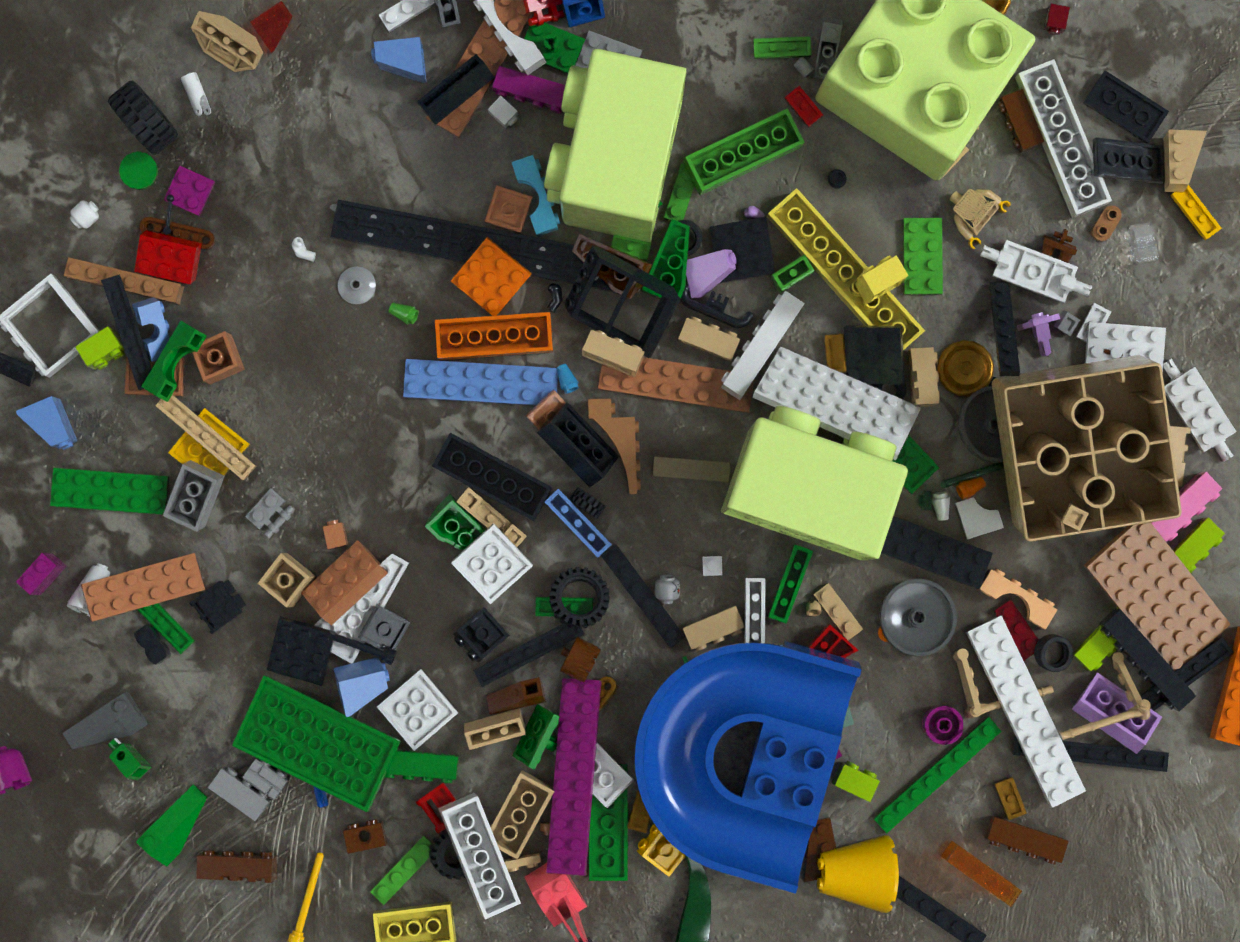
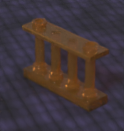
(981, 873)

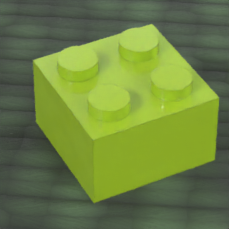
(101, 348)
(855, 781)

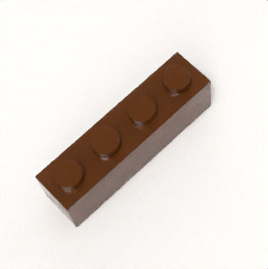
(1026, 839)

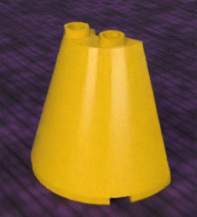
(861, 873)

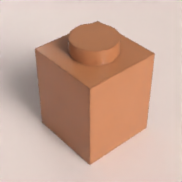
(335, 534)

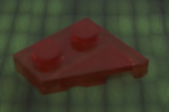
(272, 25)

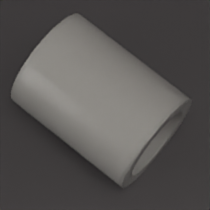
(804, 67)

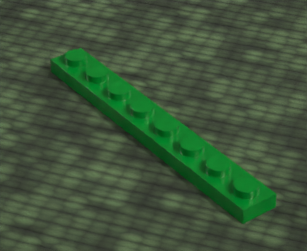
(937, 774)

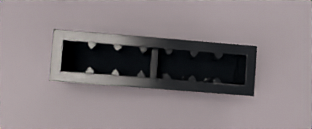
(455, 89)

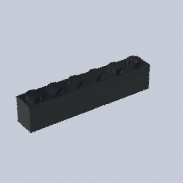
(1147, 660)

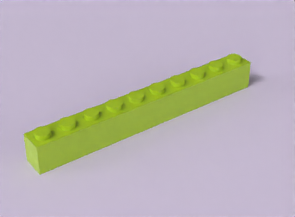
(1189, 551)

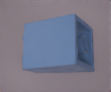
(401, 58)
(50, 422)
(360, 683)

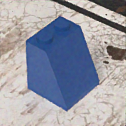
(582, 11)

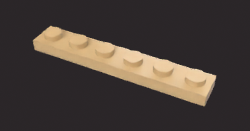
(207, 436)

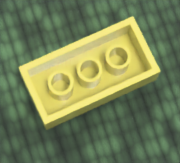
(881, 279)
(416, 924)

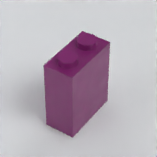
(41, 574)

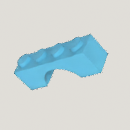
(528, 173)

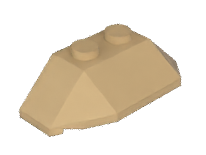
(226, 42)

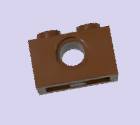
(356, 844)

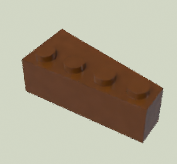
(237, 866)

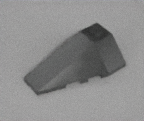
(113, 720)

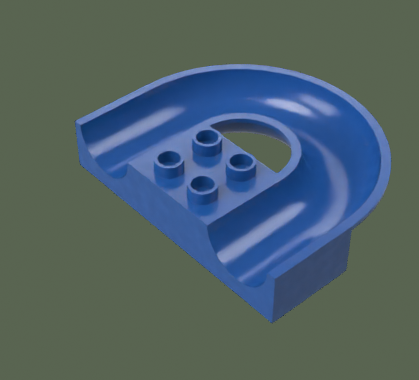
(802, 713)

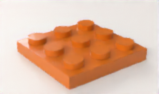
(491, 277)

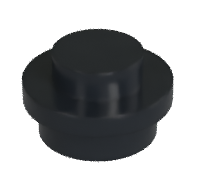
(837, 179)

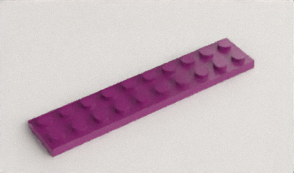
(573, 777)

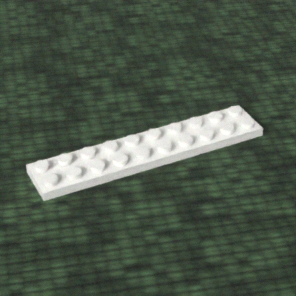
(1026, 711)

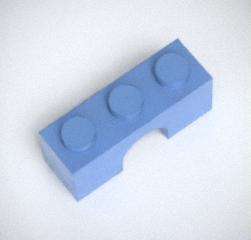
(151, 312)

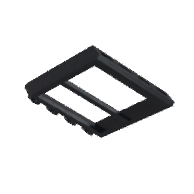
(583, 284)

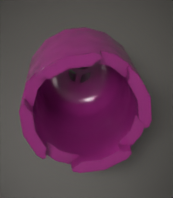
(13, 770)

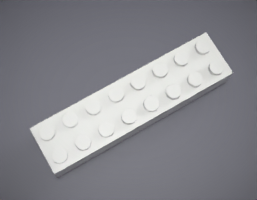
(1063, 138)

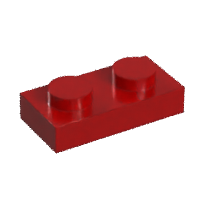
(803, 106)

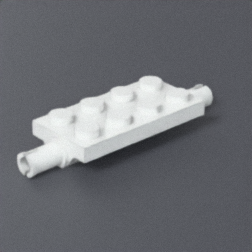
(1035, 271)
(1198, 409)

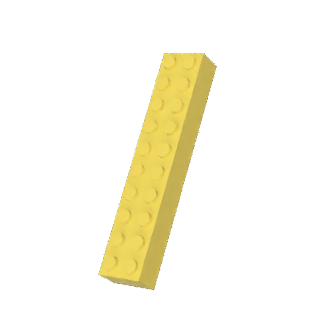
(838, 264)

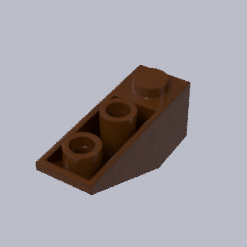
(517, 696)

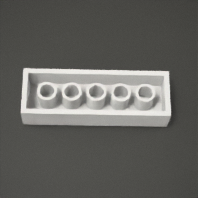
(479, 855)

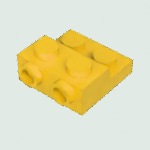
(660, 851)

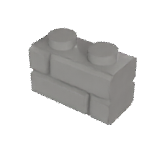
(266, 778)

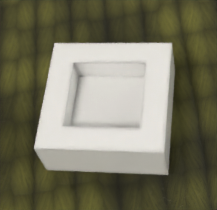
(712, 565)

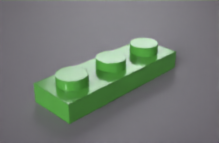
(782, 47)
(680, 196)

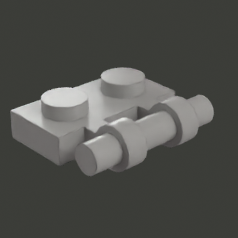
(266, 508)

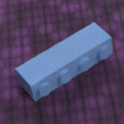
(578, 523)

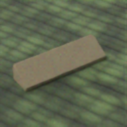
(691, 469)

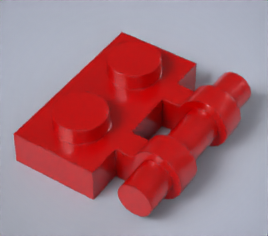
(536, 5)

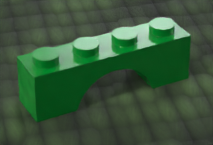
(161, 377)

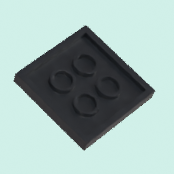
(749, 243)
(874, 354)
(301, 650)

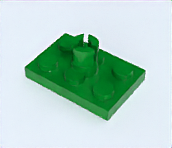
(556, 45)
(537, 737)

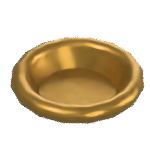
(965, 368)

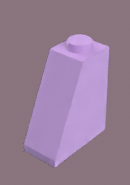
(709, 270)

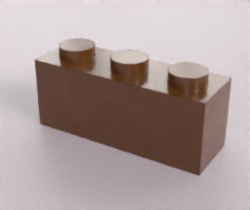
(1020, 121)

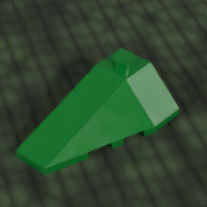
(671, 258)
(453, 524)

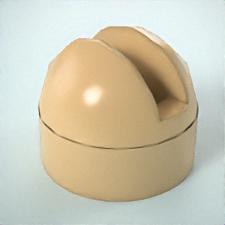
(813, 609)

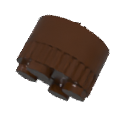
(579, 659)

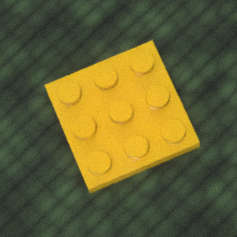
(189, 449)

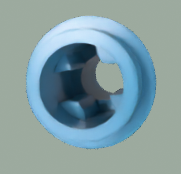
(566, 378)

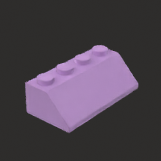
(1106, 699)

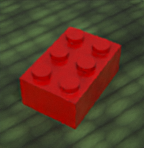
(168, 257)

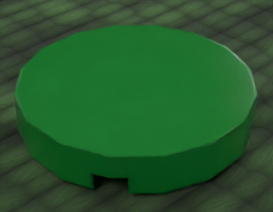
(138, 170)

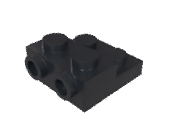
(480, 635)

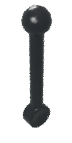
(167, 230)

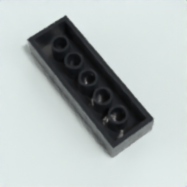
(492, 477)
(936, 553)

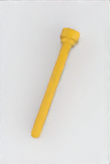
(297, 934)

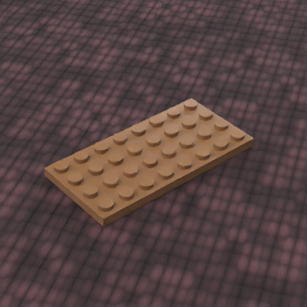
(1157, 593)

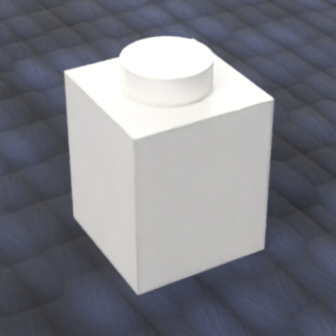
(503, 112)

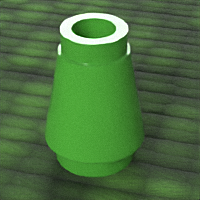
(405, 313)

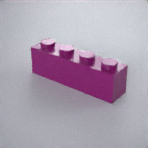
(529, 88)

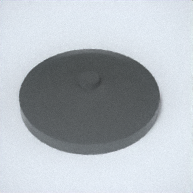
(980, 427)
(918, 617)

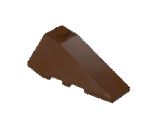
(614, 279)

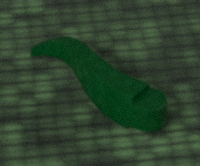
(696, 913)

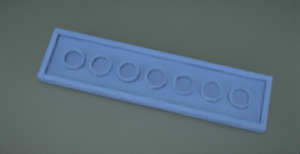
(478, 382)

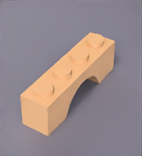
(1038, 611)

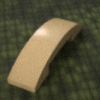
(488, 515)

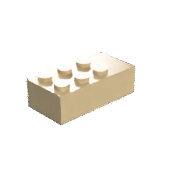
(520, 813)

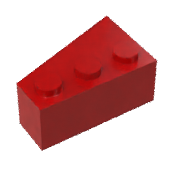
(832, 642)

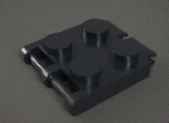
(218, 605)

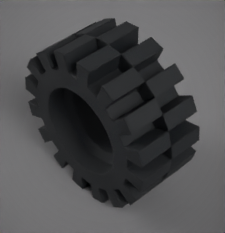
(587, 502)

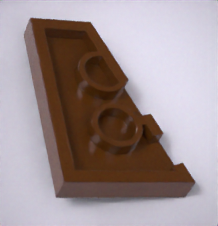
(820, 841)

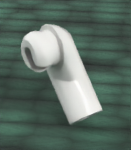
(300, 250)

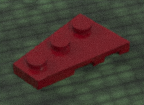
(1018, 628)

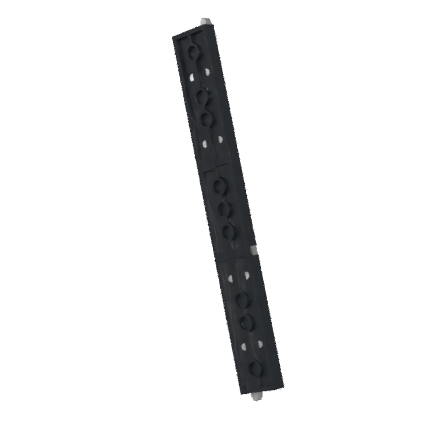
(453, 240)

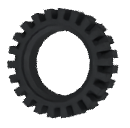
(575, 619)

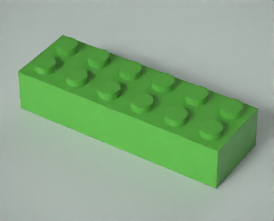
(743, 152)

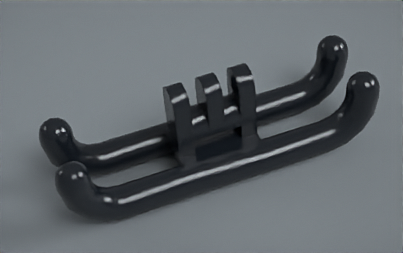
(715, 309)

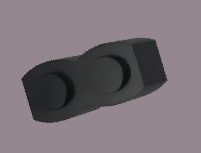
(154, 648)

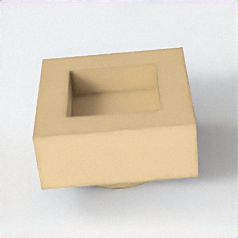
(1074, 517)

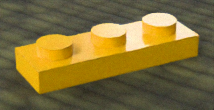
(1196, 212)

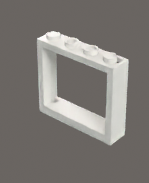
(24, 301)

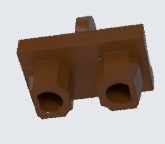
(1050, 243)

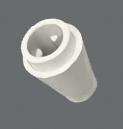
(941, 505)

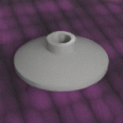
(363, 292)

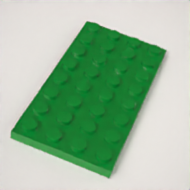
(316, 743)

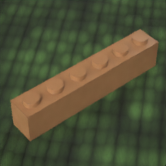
(132, 282)

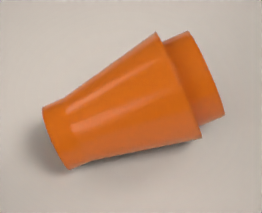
(968, 488)

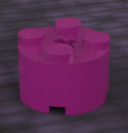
(953, 724)

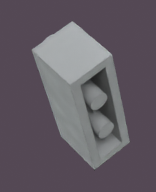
(239, 793)

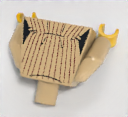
(974, 211)

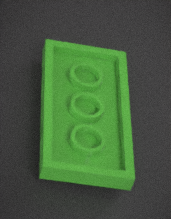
(923, 256)

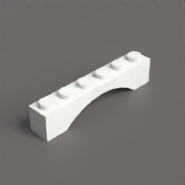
(524, 51)

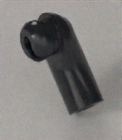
(557, 297)

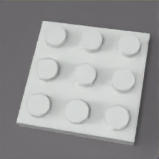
(491, 563)
(417, 709)

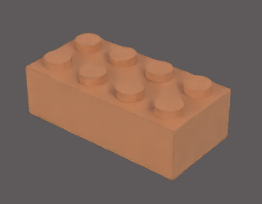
(344, 583)

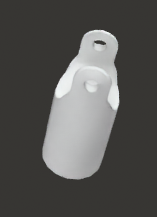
(196, 93)

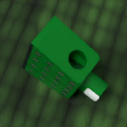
(128, 760)

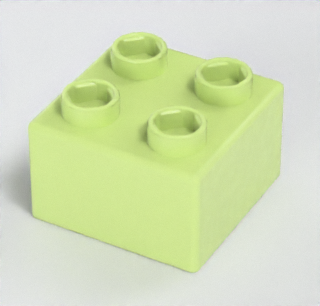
(924, 76)
(620, 144)
(815, 486)

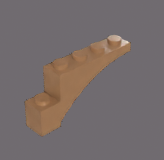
(622, 434)

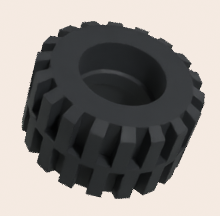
(437, 857)

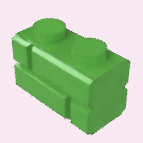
(792, 273)

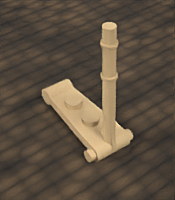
(971, 691)
(1141, 707)

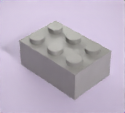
(193, 495)

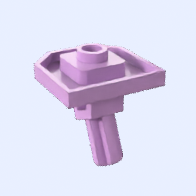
(1040, 330)

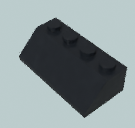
(578, 445)

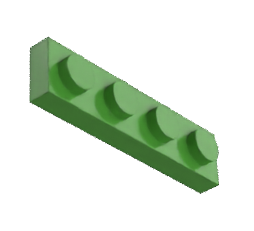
(402, 870)

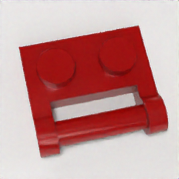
(440, 796)

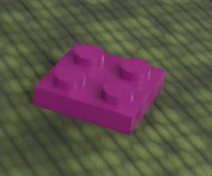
(190, 190)

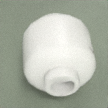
(84, 214)

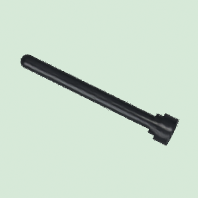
(386, 655)

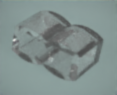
(1142, 243)

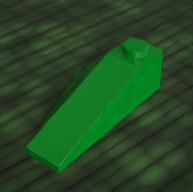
(169, 833)

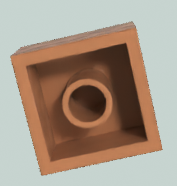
(218, 358)

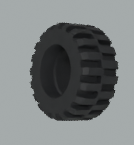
(143, 117)

